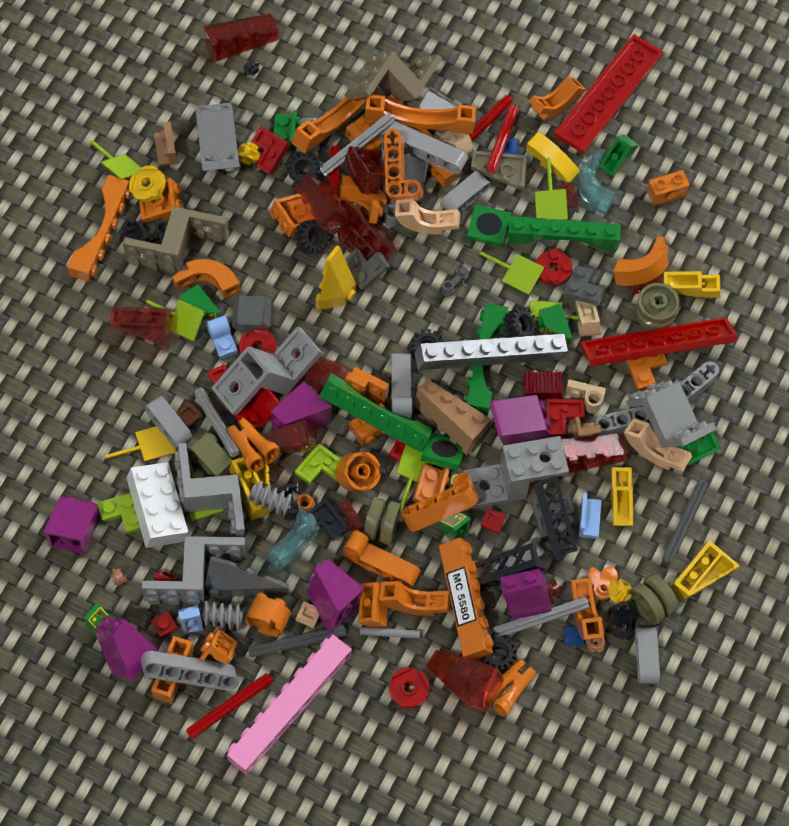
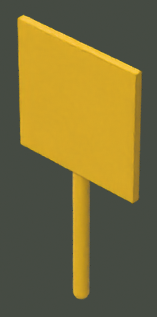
(151, 443)

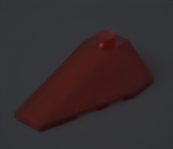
(292, 438)
(467, 678)

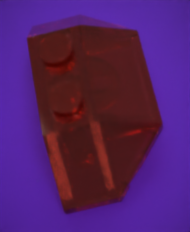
(362, 235)

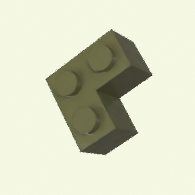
(207, 453)

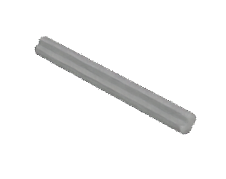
(360, 141)
(216, 422)
(531, 621)

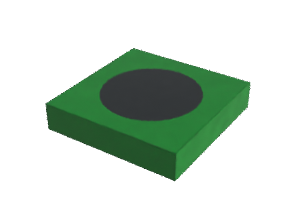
(488, 225)
(442, 452)

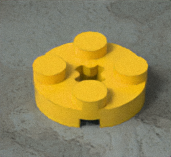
(156, 186)

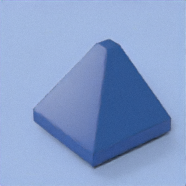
(511, 147)
(572, 637)

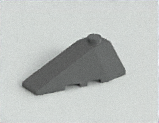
(228, 581)

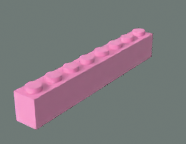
(289, 704)

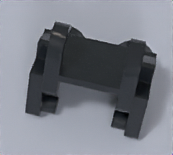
(134, 230)
(291, 512)
(621, 620)

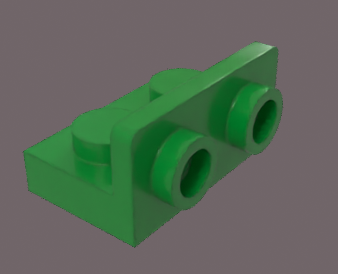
(286, 126)
(701, 447)

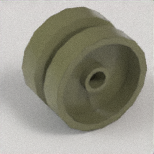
(657, 306)
(381, 520)
(654, 599)

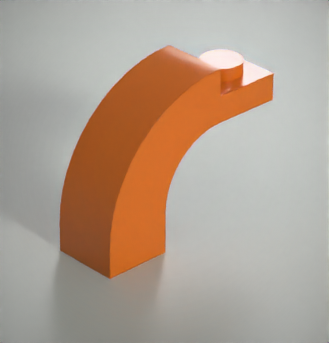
(558, 100)
(373, 203)
(643, 269)
(208, 271)
(415, 602)
(587, 620)

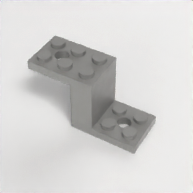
(217, 137)
(266, 370)
(670, 414)
(518, 467)
(209, 492)
(192, 587)

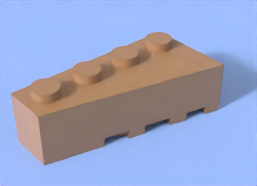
(452, 415)

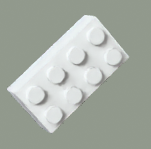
(157, 504)

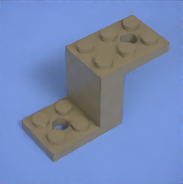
(392, 76)
(176, 239)

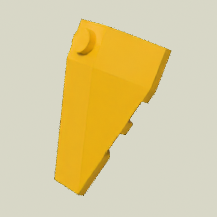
(338, 283)

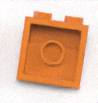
(162, 207)
(290, 212)
(368, 386)

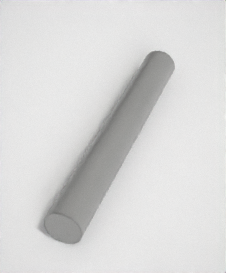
(389, 632)

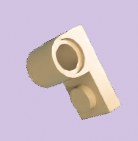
(458, 140)
(587, 319)
(588, 392)

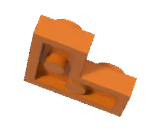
(641, 370)

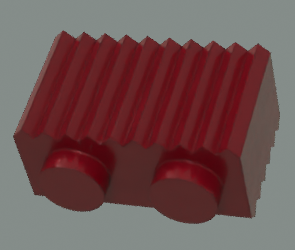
(543, 384)

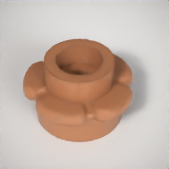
(118, 576)
(599, 647)

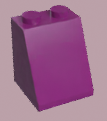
(300, 406)
(520, 419)
(72, 524)
(526, 593)
(333, 594)
(122, 647)

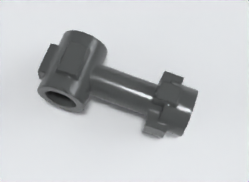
(448, 286)

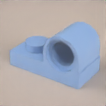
(221, 337)
(190, 620)

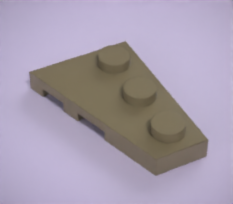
(510, 169)

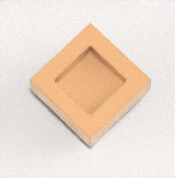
(307, 615)

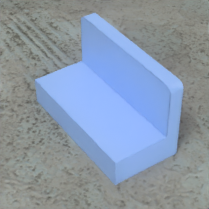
(589, 517)

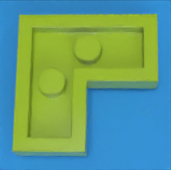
(317, 461)
(120, 507)

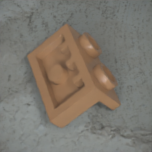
(165, 145)
(587, 430)

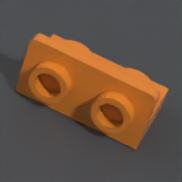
(430, 482)
(219, 646)

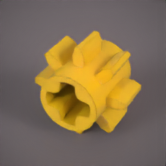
(248, 153)
(619, 591)

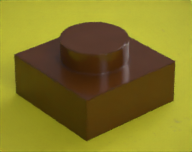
(189, 415)

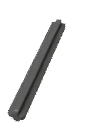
(684, 522)
(295, 641)

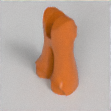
(252, 459)
(519, 682)

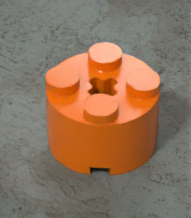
(358, 471)
(268, 615)

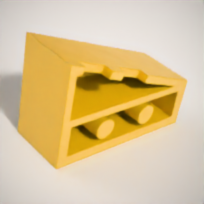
(246, 482)
(703, 570)

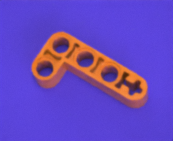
(397, 165)
(442, 505)
(379, 561)

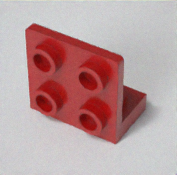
(258, 409)

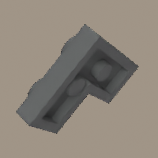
(366, 271)
(580, 289)
(555, 507)

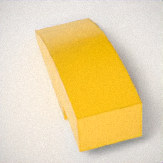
(561, 164)
(693, 284)
(622, 496)

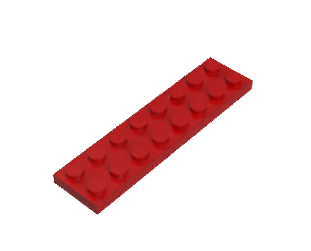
(608, 94)
(658, 341)

